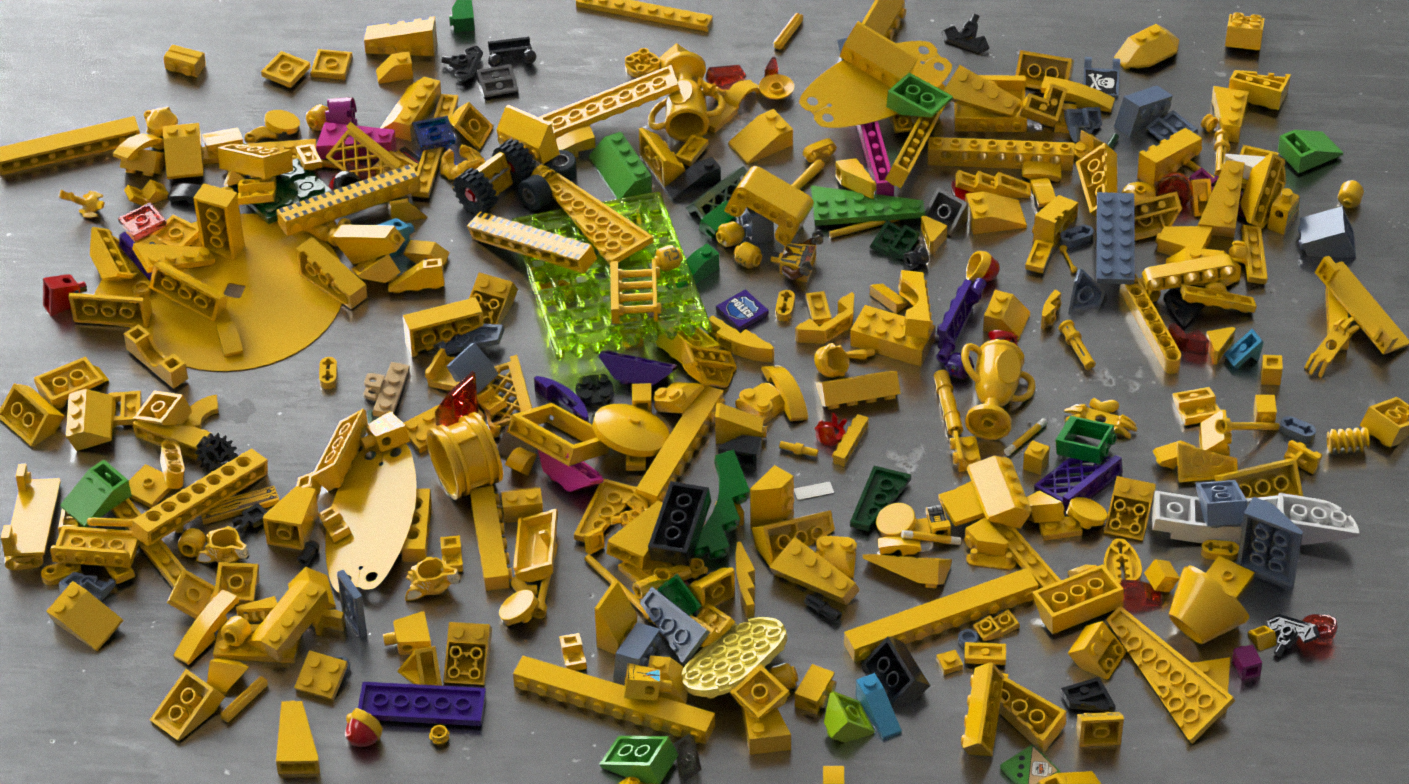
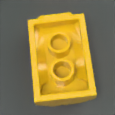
(67, 379)

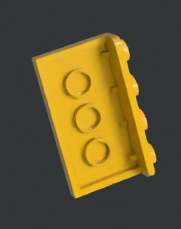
(95, 547)

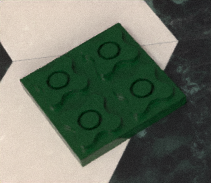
(290, 189)

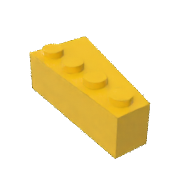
(1168, 156)
(255, 161)
(1224, 201)
(440, 324)

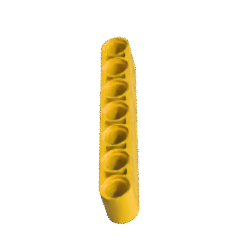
(1152, 326)

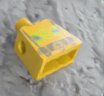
(1285, 203)
(385, 433)

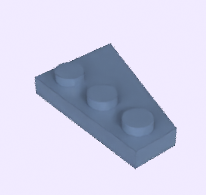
(483, 337)

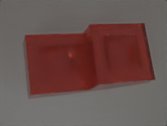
(1141, 591)

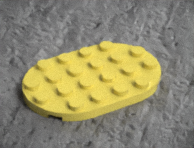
(734, 657)

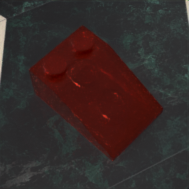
(458, 402)

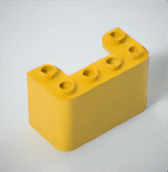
(773, 200)

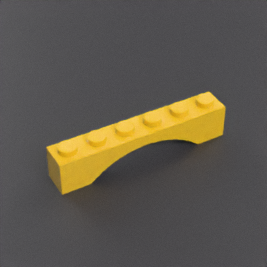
(918, 318)

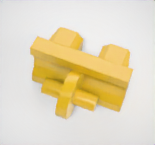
(1305, 458)

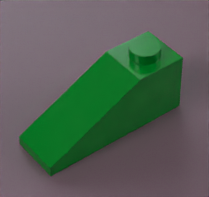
(462, 16)
(701, 264)

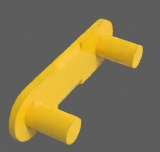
(997, 562)

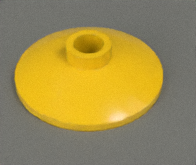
(776, 86)
(1141, 190)

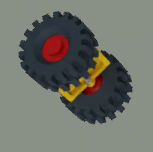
(480, 187)

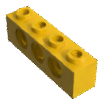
(416, 542)

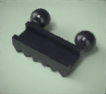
(510, 47)

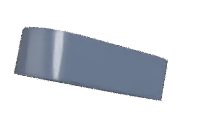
(1076, 236)
(1297, 429)

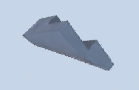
(1082, 119)
(98, 588)

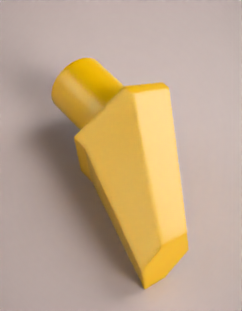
(861, 354)

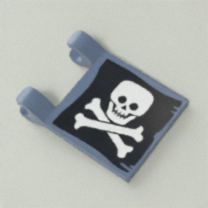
(1102, 79)

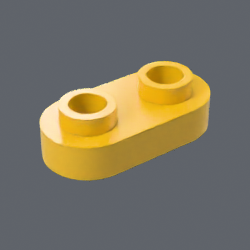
(56, 572)

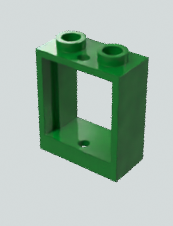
(1086, 428)

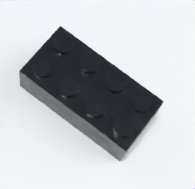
(679, 523)

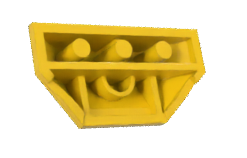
(1147, 48)
(1262, 189)
(1154, 214)
(1196, 253)
(109, 258)
(709, 365)

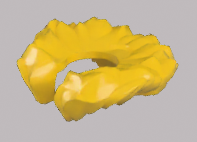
(447, 164)

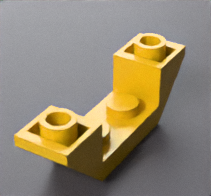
(811, 333)

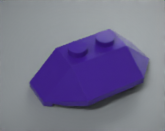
(635, 369)

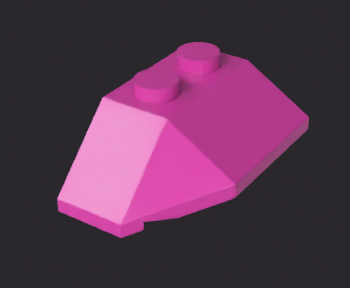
(570, 477)

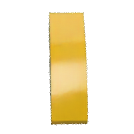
(577, 140)

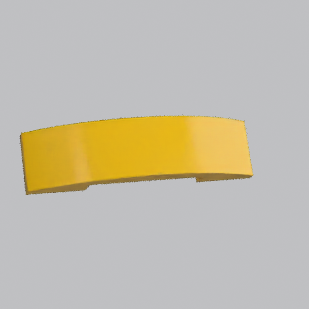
(130, 148)
(789, 390)

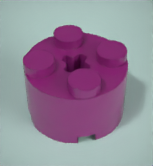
(341, 110)

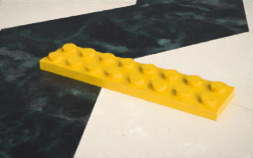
(613, 101)

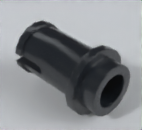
(311, 548)

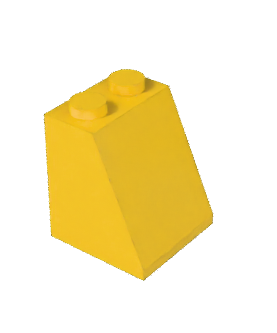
(292, 519)

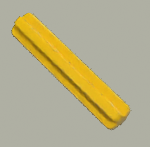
(788, 31)
(243, 699)

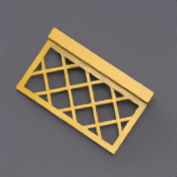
(367, 142)
(518, 386)

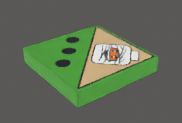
(1028, 766)

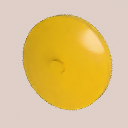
(630, 430)

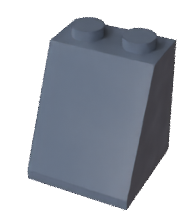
(1327, 234)

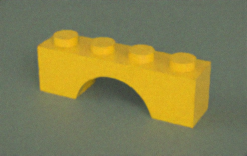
(142, 346)

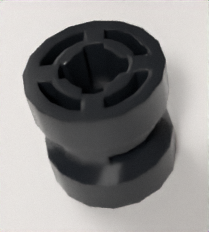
(916, 257)

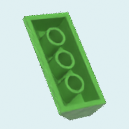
(621, 167)

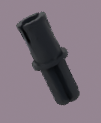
(823, 607)

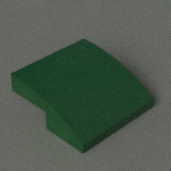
(894, 240)

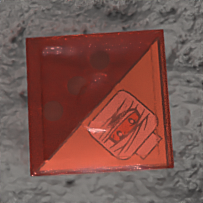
(142, 221)

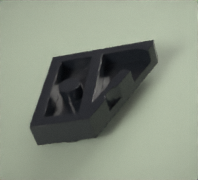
(1180, 308)
(1088, 696)

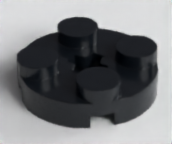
(594, 382)

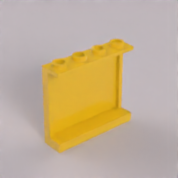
(973, 120)

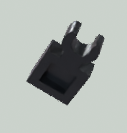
(251, 516)

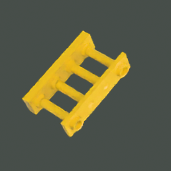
(618, 286)

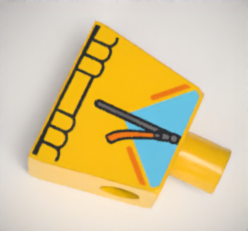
(644, 683)

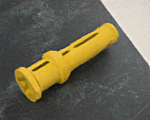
(1221, 147)
(1071, 332)

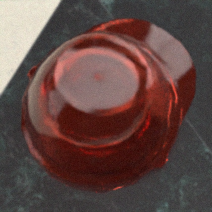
(1326, 626)

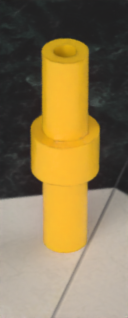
(798, 449)

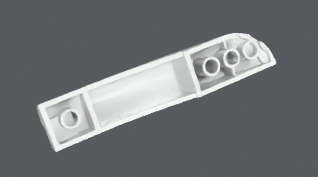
(1317, 519)

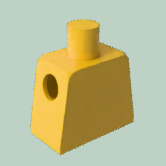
(409, 634)

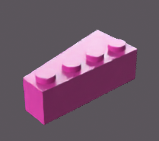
(333, 132)

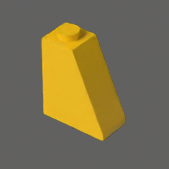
(1176, 238)
(734, 422)

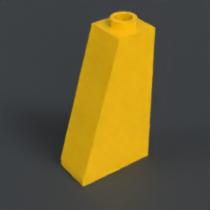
(367, 241)
(632, 541)
(295, 742)

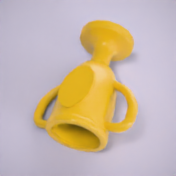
(687, 107)
(996, 381)

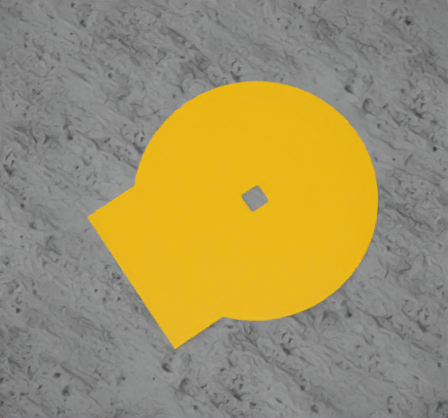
(273, 315)

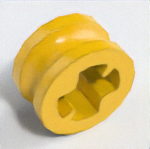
(1209, 122)

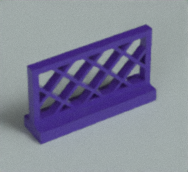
(1088, 485)

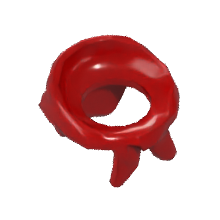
(1003, 335)
(825, 431)

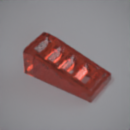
(724, 74)

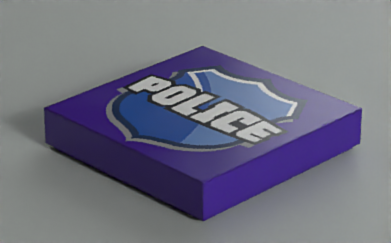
(742, 310)

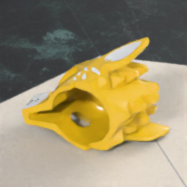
(223, 546)
(430, 579)

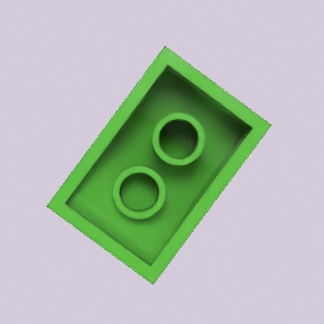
(916, 97)
(641, 757)

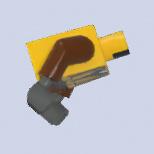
(798, 259)

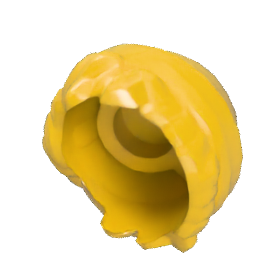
(159, 118)
(831, 361)

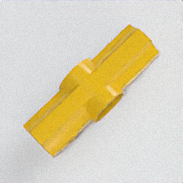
(660, 576)

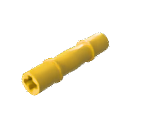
(948, 403)

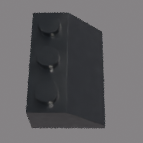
(896, 672)

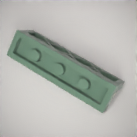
(715, 190)

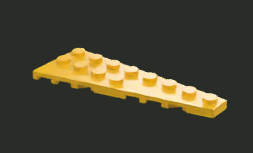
(605, 228)
(1183, 688)

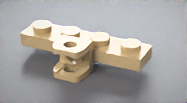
(386, 390)

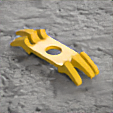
(708, 86)
(1326, 355)
(1119, 422)

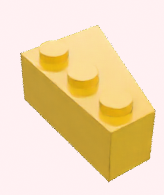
(1262, 89)

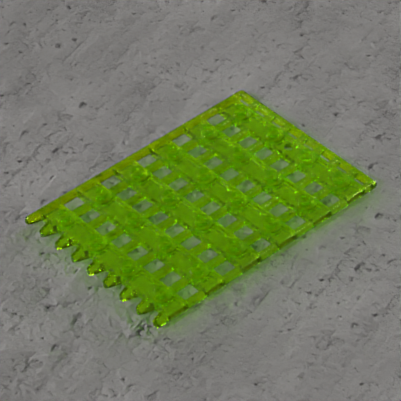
(612, 335)

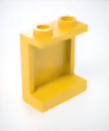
(438, 374)

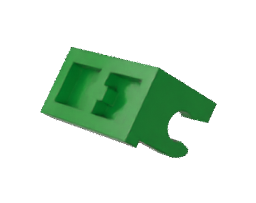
(715, 219)
(680, 595)

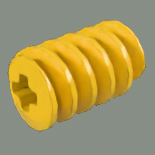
(1348, 439)

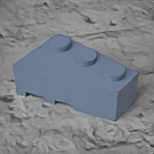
(1141, 109)
(757, 226)
(636, 649)

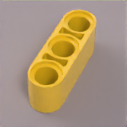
(172, 464)

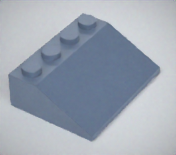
(1269, 542)

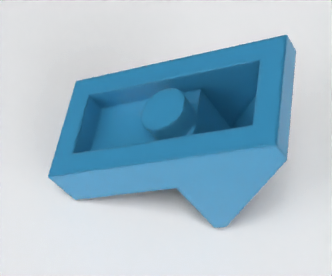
(1248, 346)

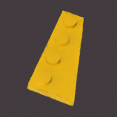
(607, 502)

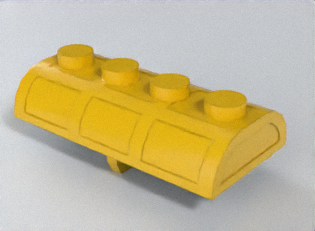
(535, 546)

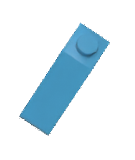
(877, 706)

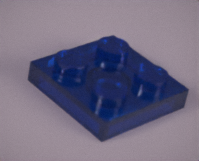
(434, 133)

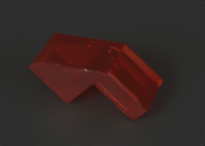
(1193, 342)

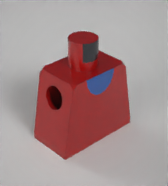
(57, 290)

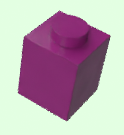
(1247, 662)

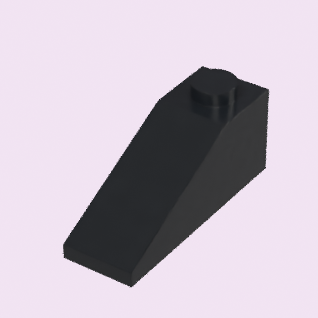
(695, 179)

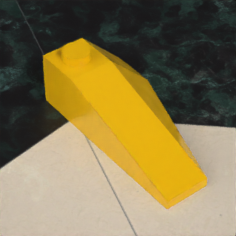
(774, 537)
(921, 570)

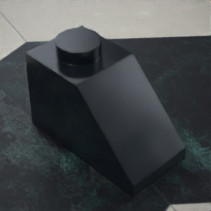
(746, 449)

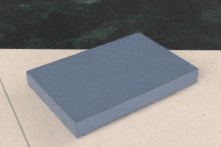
(352, 603)

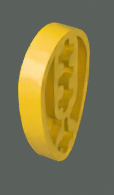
(1129, 558)

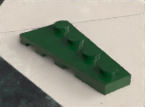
(880, 491)

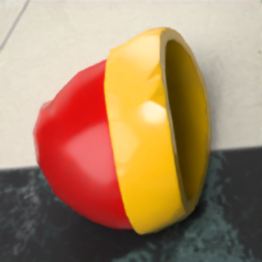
(982, 266)
(362, 728)

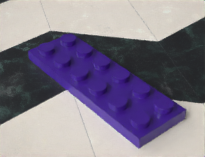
(423, 703)

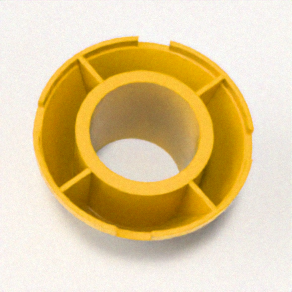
(1203, 608)

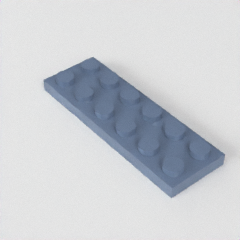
(1115, 238)

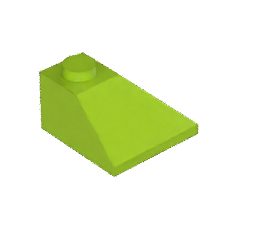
(846, 719)

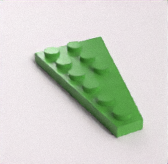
(846, 206)

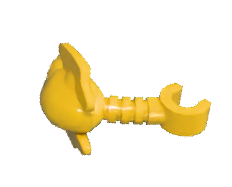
(90, 204)

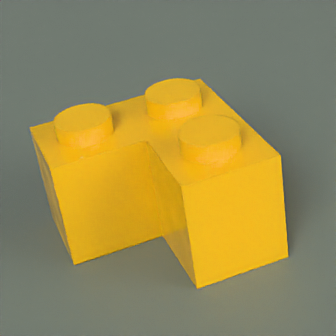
(1045, 109)

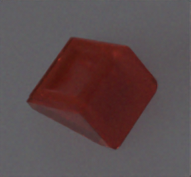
(771, 67)

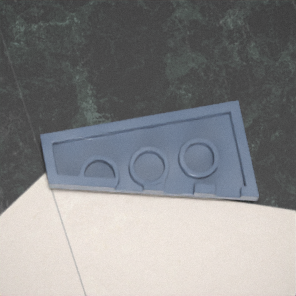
(675, 625)

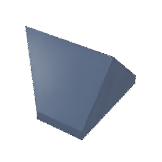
(1085, 293)

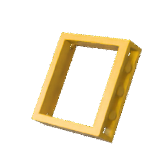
(526, 428)

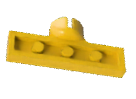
(1251, 253)
(1217, 294)

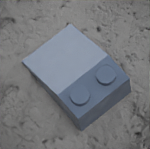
(1221, 503)

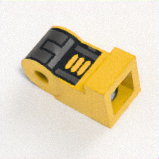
(938, 520)

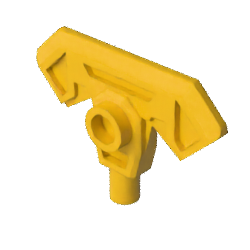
(637, 504)

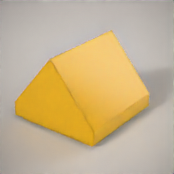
(232, 178)

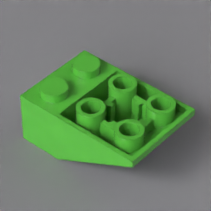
(1307, 149)
(96, 493)

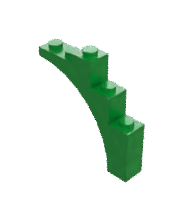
(732, 490)

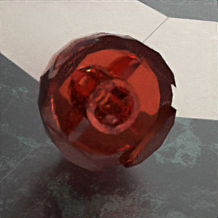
(1175, 182)

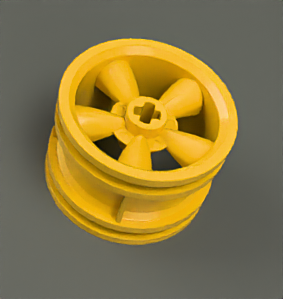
(464, 455)

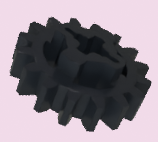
(215, 453)

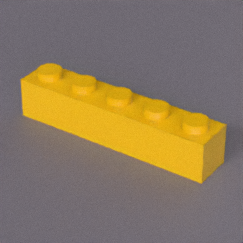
(850, 440)

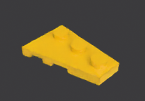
(1202, 464)

